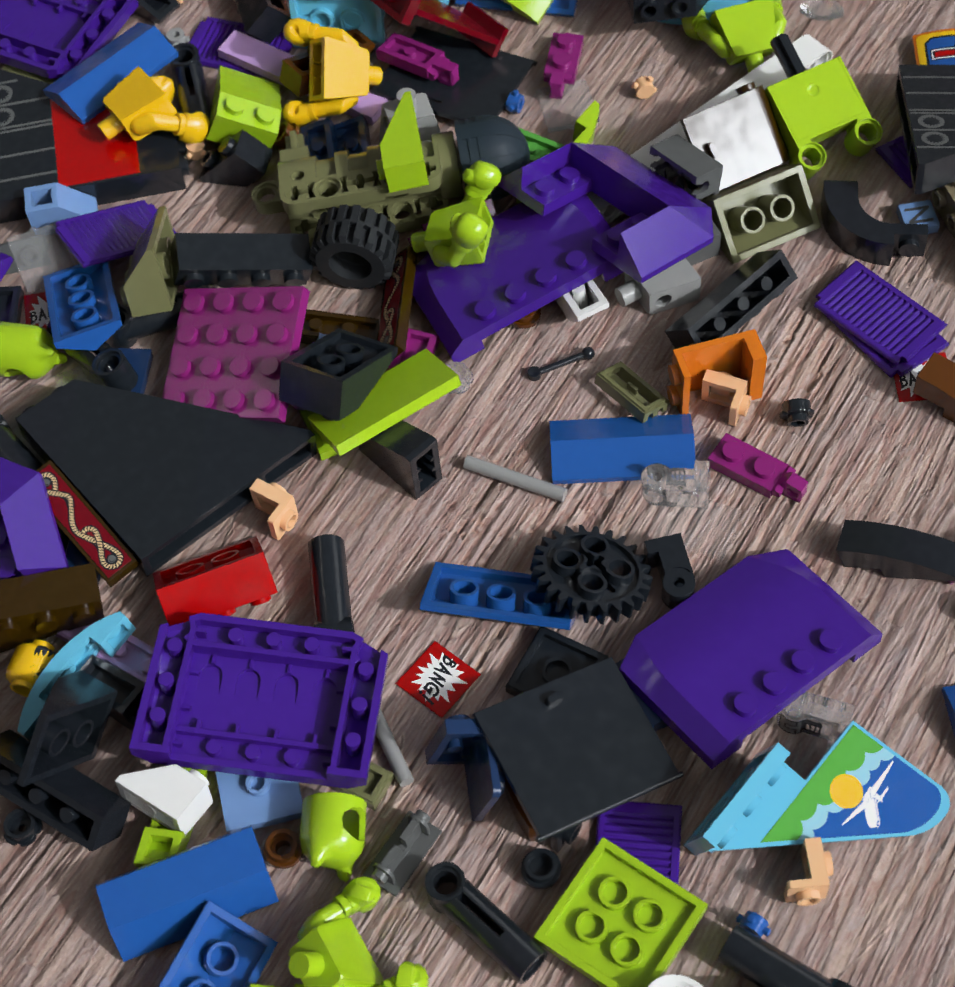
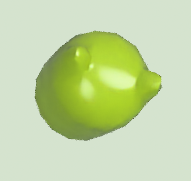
(27, 350)
(332, 834)

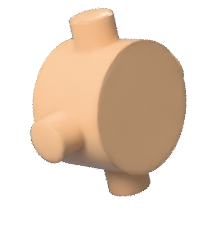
(644, 87)
(195, 151)

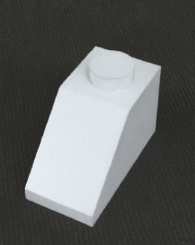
(582, 302)
(167, 795)

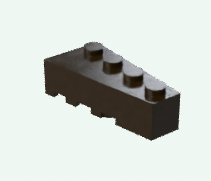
(48, 603)

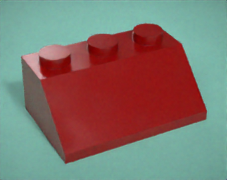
(215, 582)

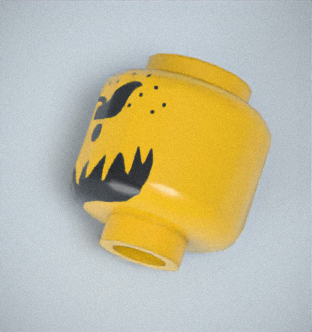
(27, 665)

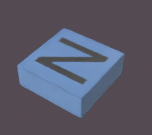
(919, 213)

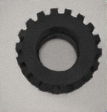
(354, 247)

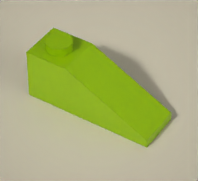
(402, 150)

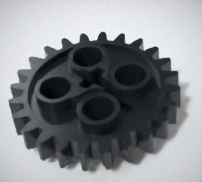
(591, 574)

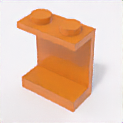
(735, 354)

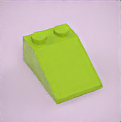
(244, 104)

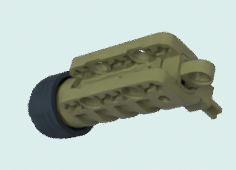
(313, 186)

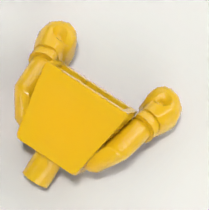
(336, 74)
(144, 106)

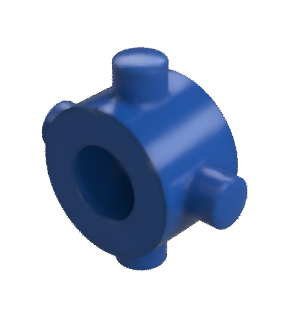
(515, 102)
(754, 923)

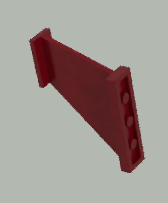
(471, 23)

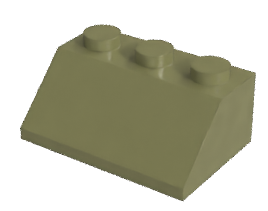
(763, 212)
(149, 279)

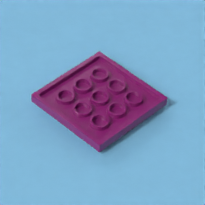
(233, 348)

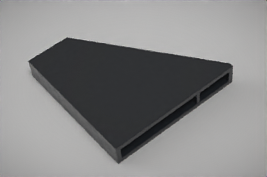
(159, 465)

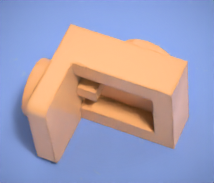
(726, 391)
(277, 503)
(817, 868)

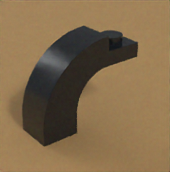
(862, 234)

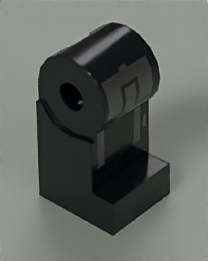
(674, 567)

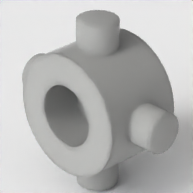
(176, 36)

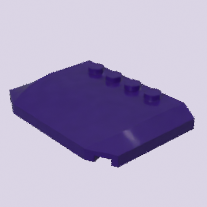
(58, 34)
(525, 268)
(743, 651)
(261, 700)

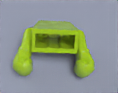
(739, 31)
(463, 230)
(333, 951)

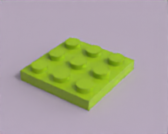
(620, 920)

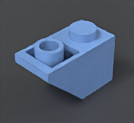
(54, 203)

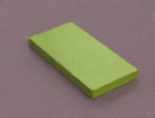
(391, 400)

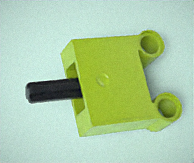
(817, 106)

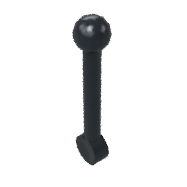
(534, 373)

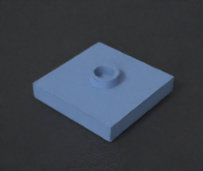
(257, 801)

